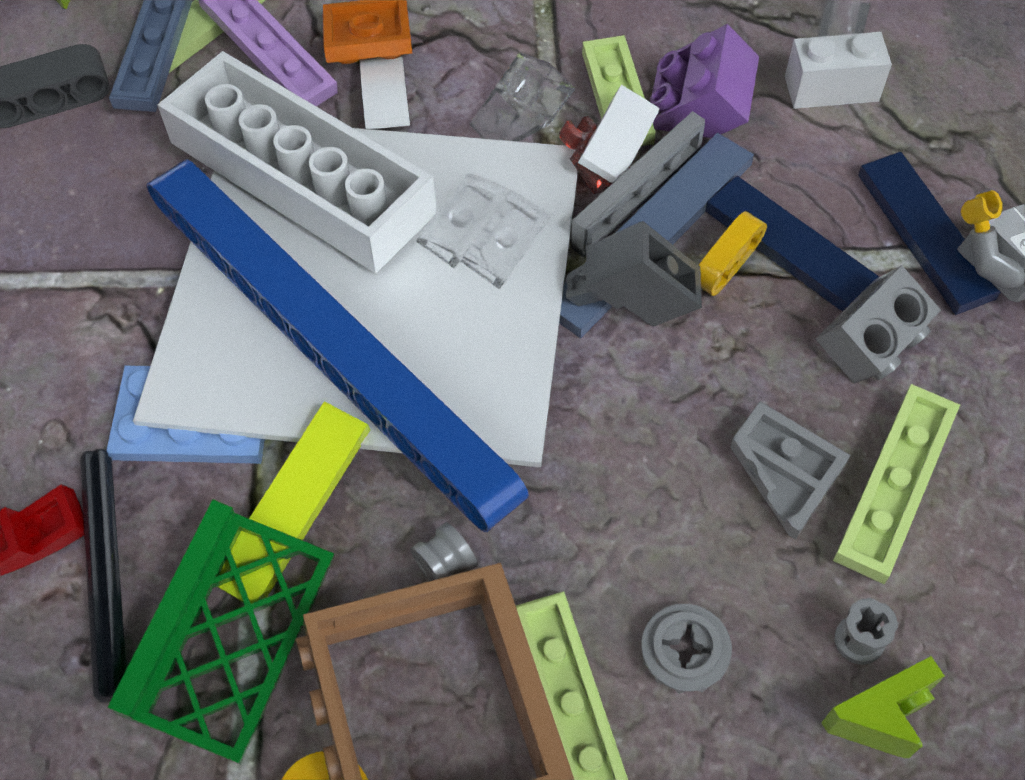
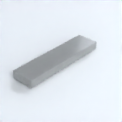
(637, 183)

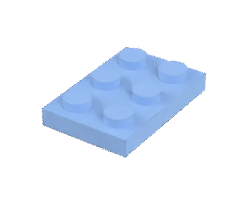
(146, 443)

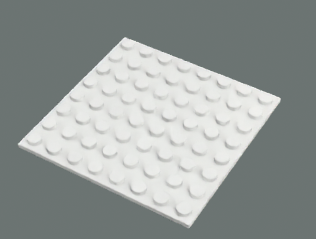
(462, 337)

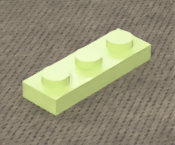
(608, 68)

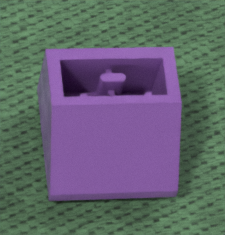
(709, 78)

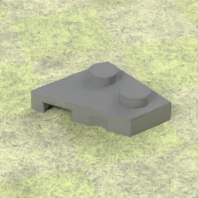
(787, 465)

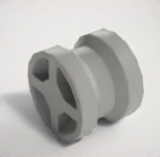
(444, 554)

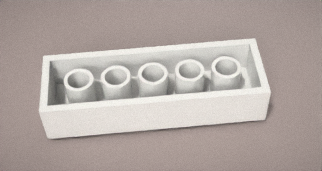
(300, 160)

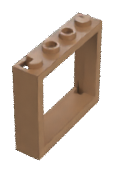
(415, 603)

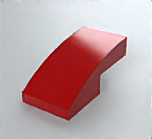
(39, 529)

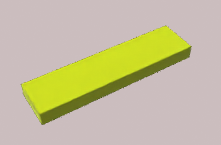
(298, 494)

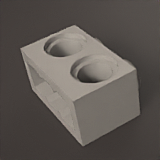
(875, 320)

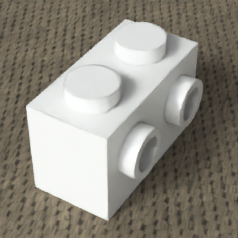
(837, 70)

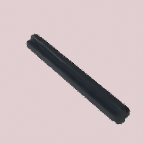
(103, 574)

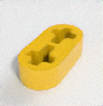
(731, 252)

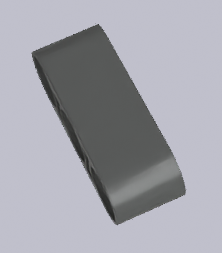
(51, 84)

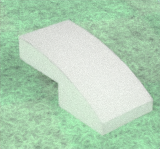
(384, 93)
(619, 135)

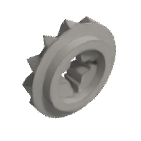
(706, 634)

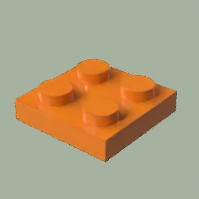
(366, 30)

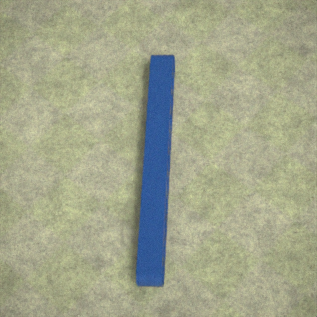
(341, 348)

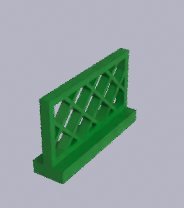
(176, 620)

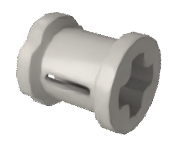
(862, 646)

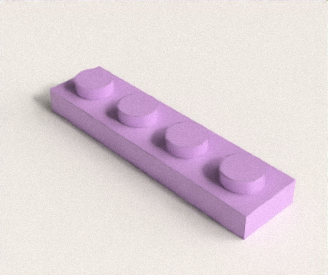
(272, 48)

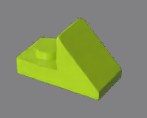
(879, 713)

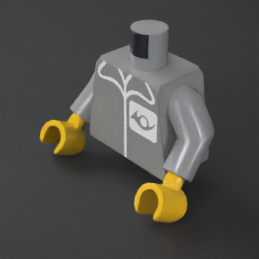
(996, 243)

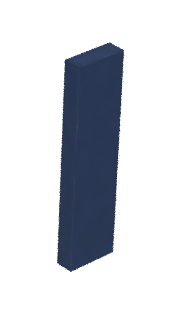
(926, 231)
(794, 244)

